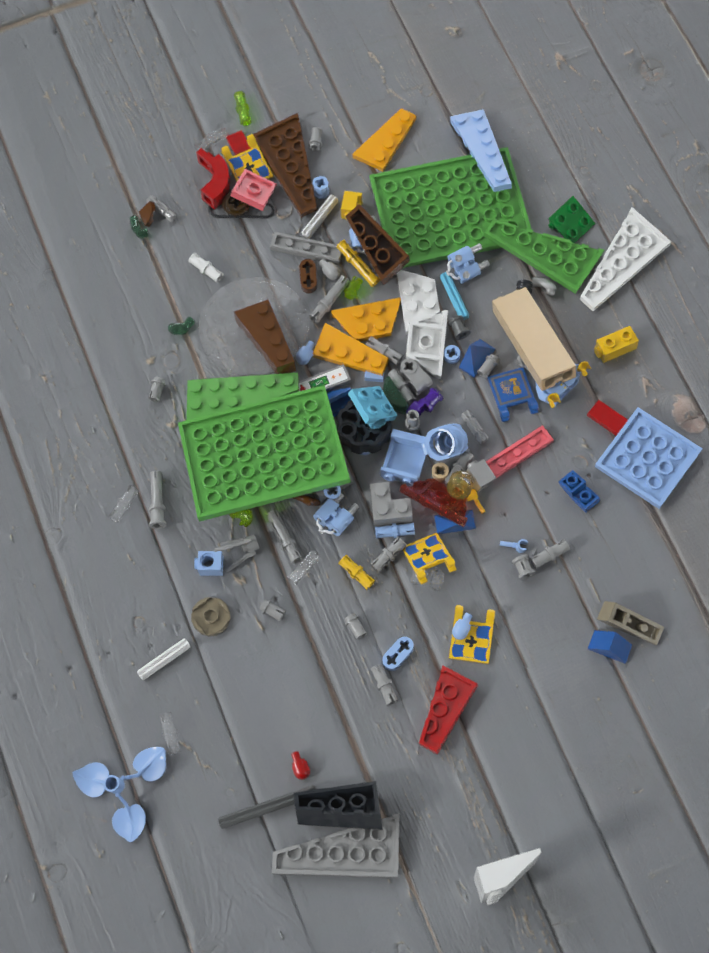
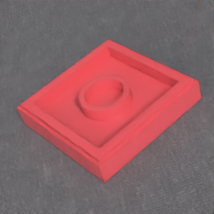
(253, 189)

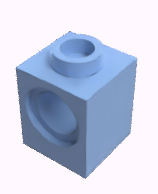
(215, 569)

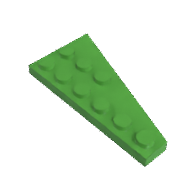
(549, 254)

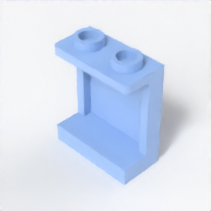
(404, 458)

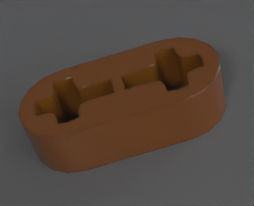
(304, 276)

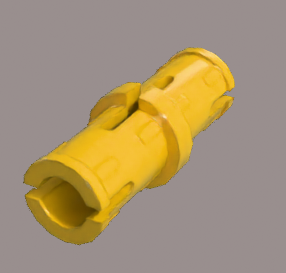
(356, 572)

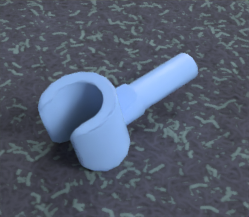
(515, 545)

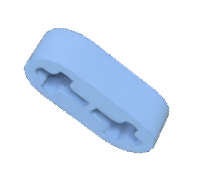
(394, 650)

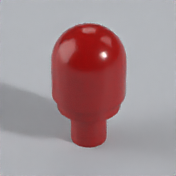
(300, 766)

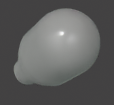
(330, 269)

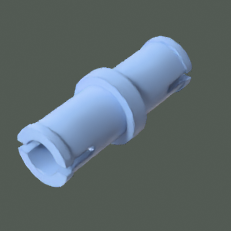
(394, 530)

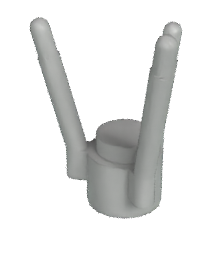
(248, 544)

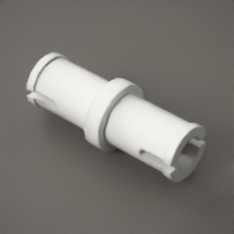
(206, 267)

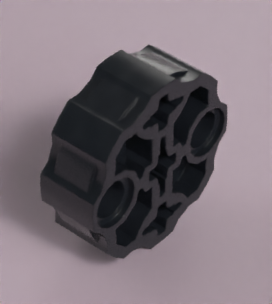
(373, 438)

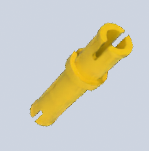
(353, 258)

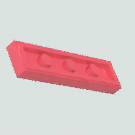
(520, 451)

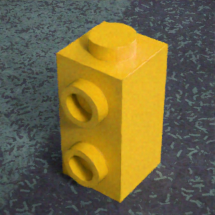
(616, 344)

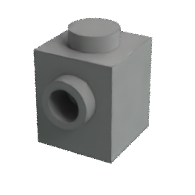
(481, 474)

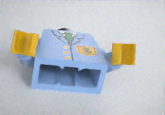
(560, 390)

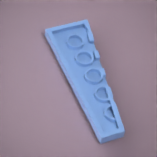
(479, 139)

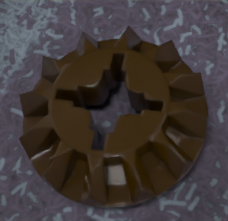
(228, 206)

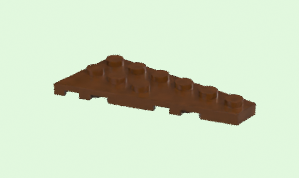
(286, 156)

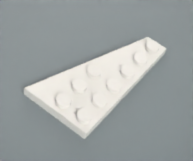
(627, 255)

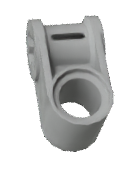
(417, 378)

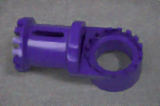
(427, 403)

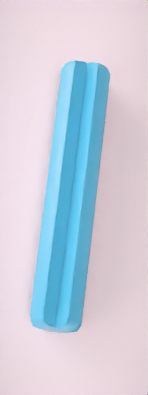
(454, 295)

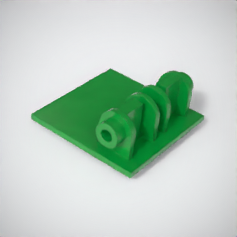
(571, 220)

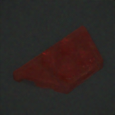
(436, 497)

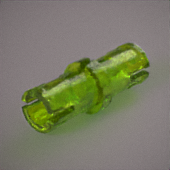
(242, 108)

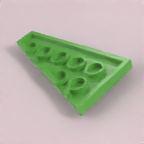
(222, 394)

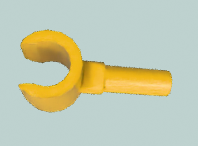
(473, 496)

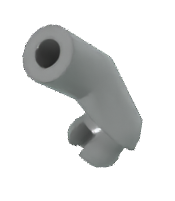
(546, 283)

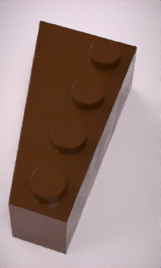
(381, 250)
(264, 331)

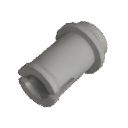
(315, 142)
(488, 365)
(156, 389)
(272, 610)
(355, 626)

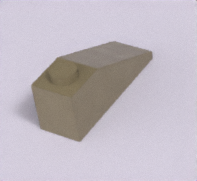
(630, 622)

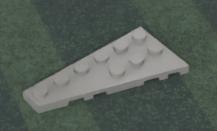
(344, 853)

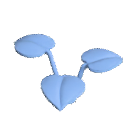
(95, 779)

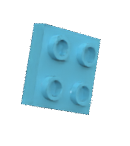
(372, 406)

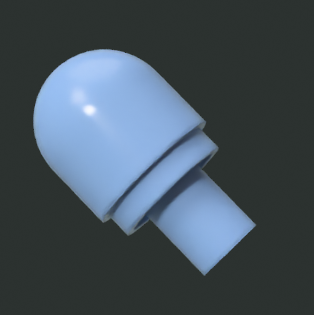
(305, 353)
(462, 627)

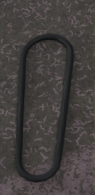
(244, 216)

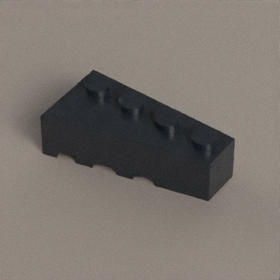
(340, 806)

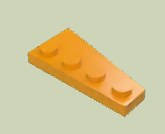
(385, 141)
(342, 349)

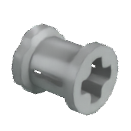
(519, 561)

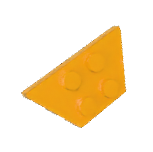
(368, 319)

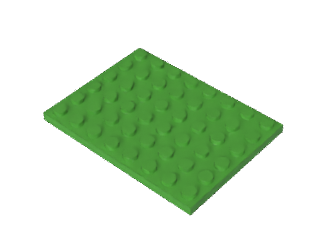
(444, 206)
(263, 453)

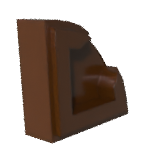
(146, 213)

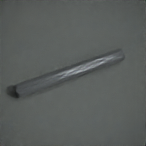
(259, 809)

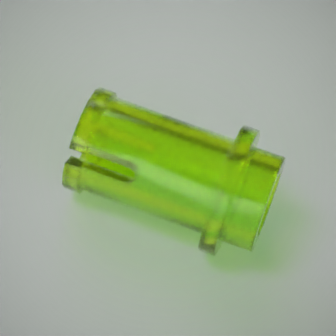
(354, 286)

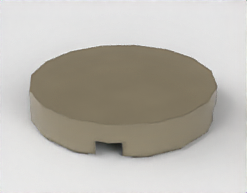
(210, 616)

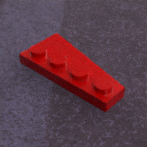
(448, 703)

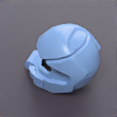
(449, 442)

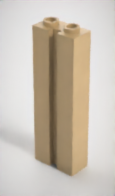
(534, 339)

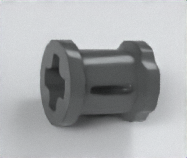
(459, 327)

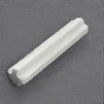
(320, 216)
(163, 659)

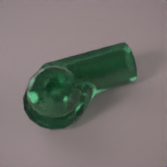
(135, 226)
(181, 328)

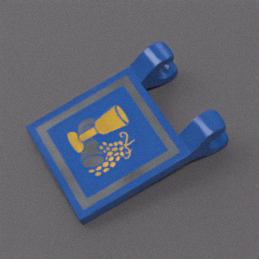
(510, 390)

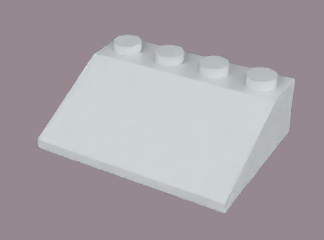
(498, 877)

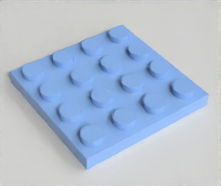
(648, 458)

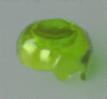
(245, 517)

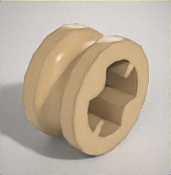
(441, 466)

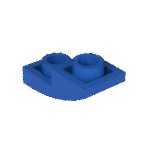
(578, 491)

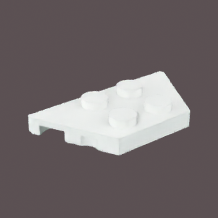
(417, 296)
(427, 342)

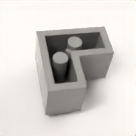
(386, 510)

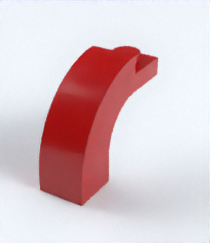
(220, 183)

